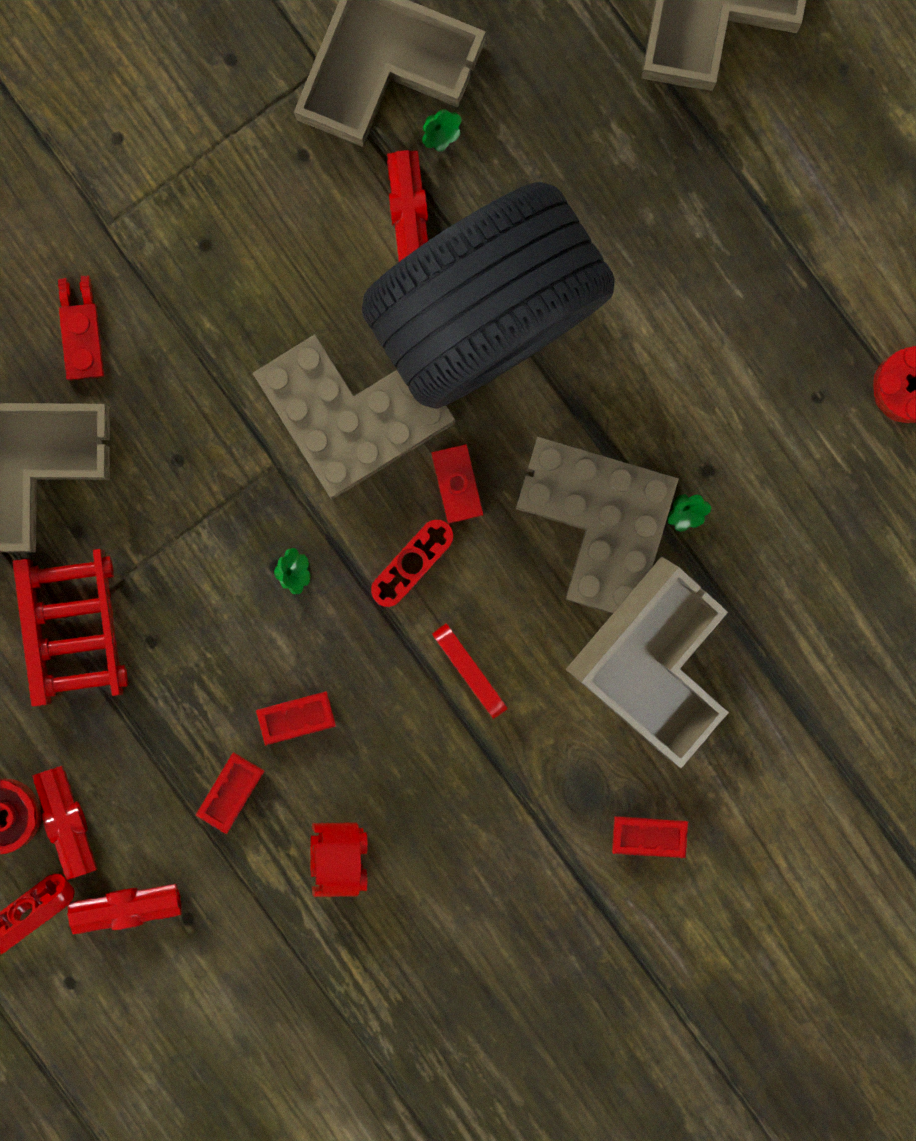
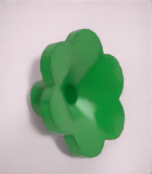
(441, 129)
(688, 512)
(293, 571)

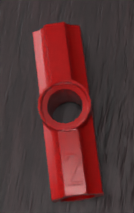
(407, 201)
(64, 822)
(124, 908)

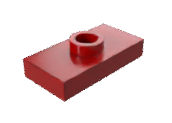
(457, 484)
(296, 718)
(230, 793)
(650, 837)

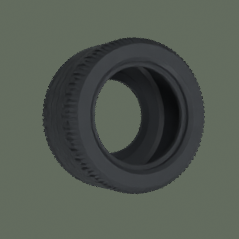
(487, 294)

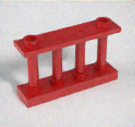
(35, 613)

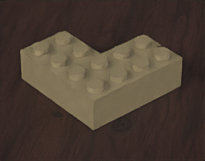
(690, 35)
(381, 44)
(343, 433)
(45, 444)
(616, 506)
(639, 657)

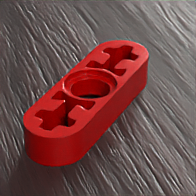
(437, 548)
(469, 671)
(54, 894)

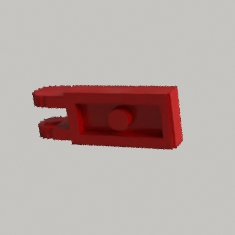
(80, 333)

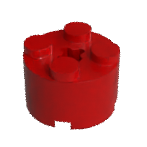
(891, 385)
(23, 815)
(337, 859)

